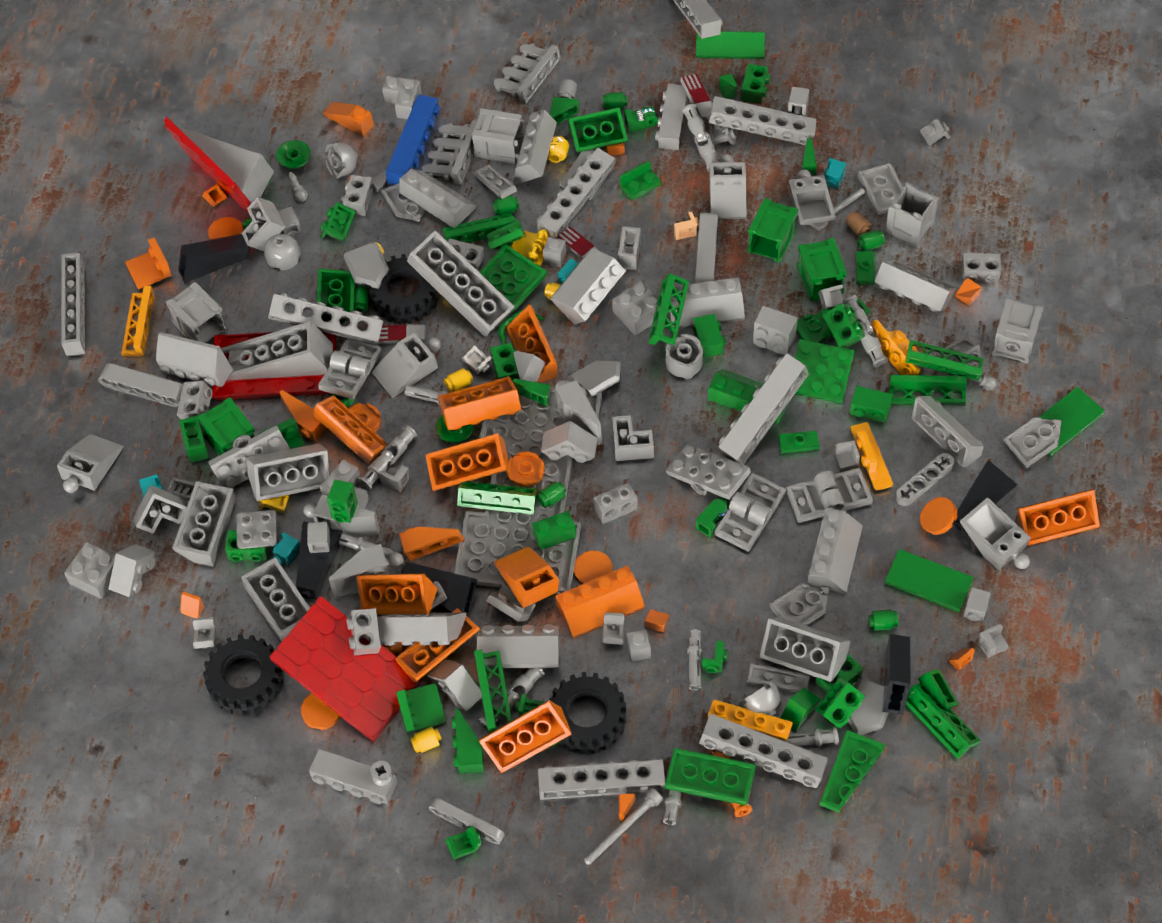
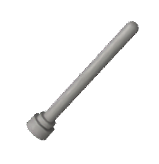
(652, 799)

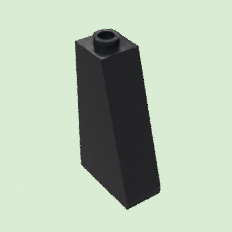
(211, 255)
(990, 484)
(314, 566)
(457, 587)
(897, 674)

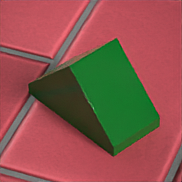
(563, 109)
(799, 708)

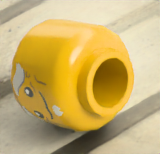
(558, 149)

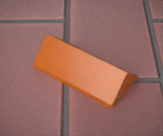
(529, 338)
(349, 429)
(1059, 517)
(396, 593)
(421, 659)
(526, 735)

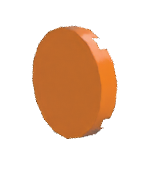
(225, 227)
(368, 414)
(525, 469)
(938, 515)
(591, 566)
(318, 714)

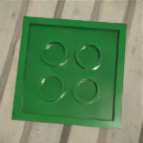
(513, 275)
(827, 369)

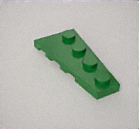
(815, 328)
(851, 766)

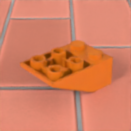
(528, 576)

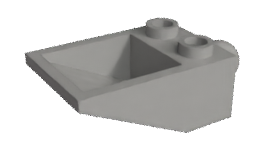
(728, 188)
(811, 198)
(404, 368)
(576, 408)
(87, 462)
(362, 524)
(994, 529)
(365, 562)

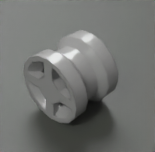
(384, 777)

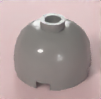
(341, 159)
(282, 252)
(763, 700)

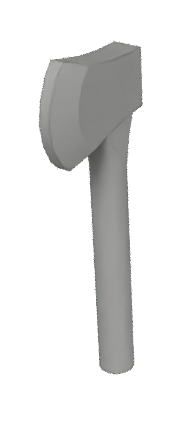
(821, 225)

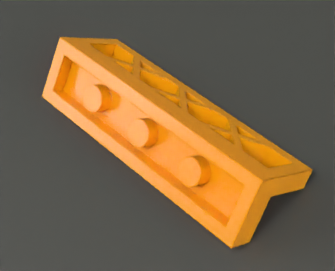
(141, 325)

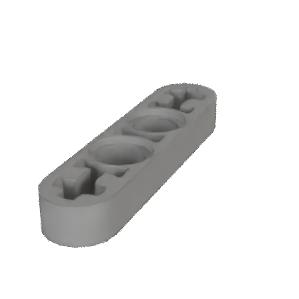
(927, 481)
(466, 820)

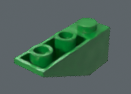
(469, 750)

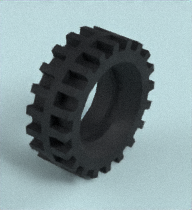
(405, 307)
(242, 698)
(606, 731)

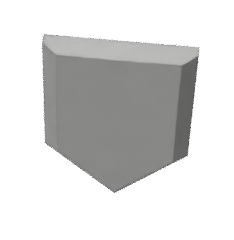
(401, 205)
(367, 265)
(597, 376)
(1034, 440)
(801, 604)
(869, 715)

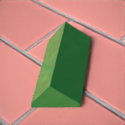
(732, 45)

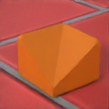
(968, 292)

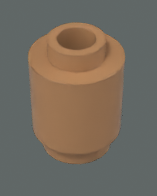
(858, 223)

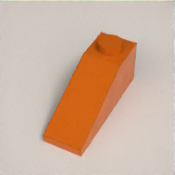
(350, 116)
(307, 424)
(427, 540)

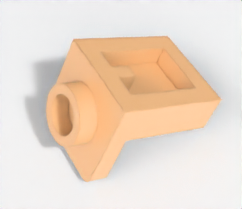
(686, 228)

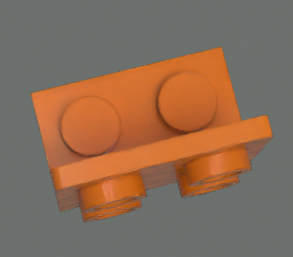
(149, 266)

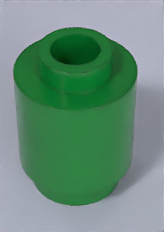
(614, 100)
(505, 205)
(870, 240)
(361, 299)
(551, 494)
(883, 620)

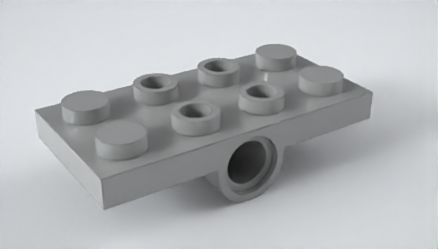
(349, 368)
(232, 465)
(708, 472)
(835, 491)
(750, 512)

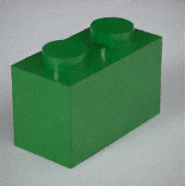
(708, 333)
(871, 404)
(553, 530)

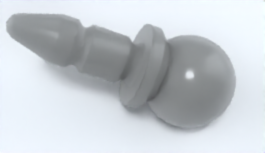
(300, 194)
(987, 382)

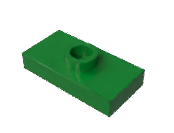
(865, 267)
(799, 442)

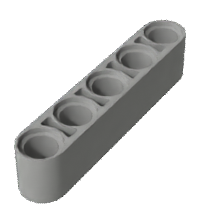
(706, 247)
(141, 384)

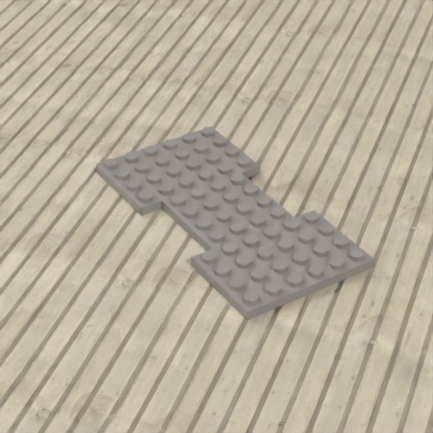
(501, 533)

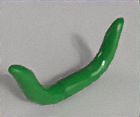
(501, 331)

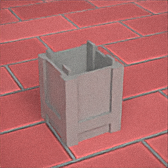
(498, 135)
(911, 215)
(196, 314)
(1017, 330)

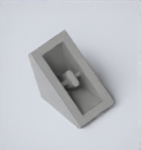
(528, 366)

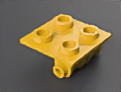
(532, 246)

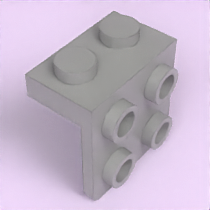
(257, 529)

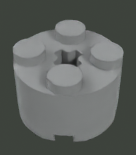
(685, 356)

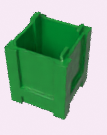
(772, 230)
(820, 267)
(224, 425)

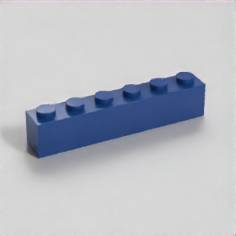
(413, 138)

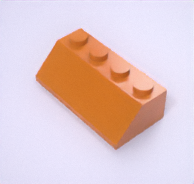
(479, 403)
(467, 461)
(585, 605)

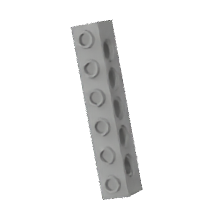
(762, 120)
(604, 164)
(72, 304)
(332, 327)
(774, 749)
(593, 787)

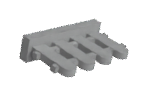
(532, 79)
(457, 160)

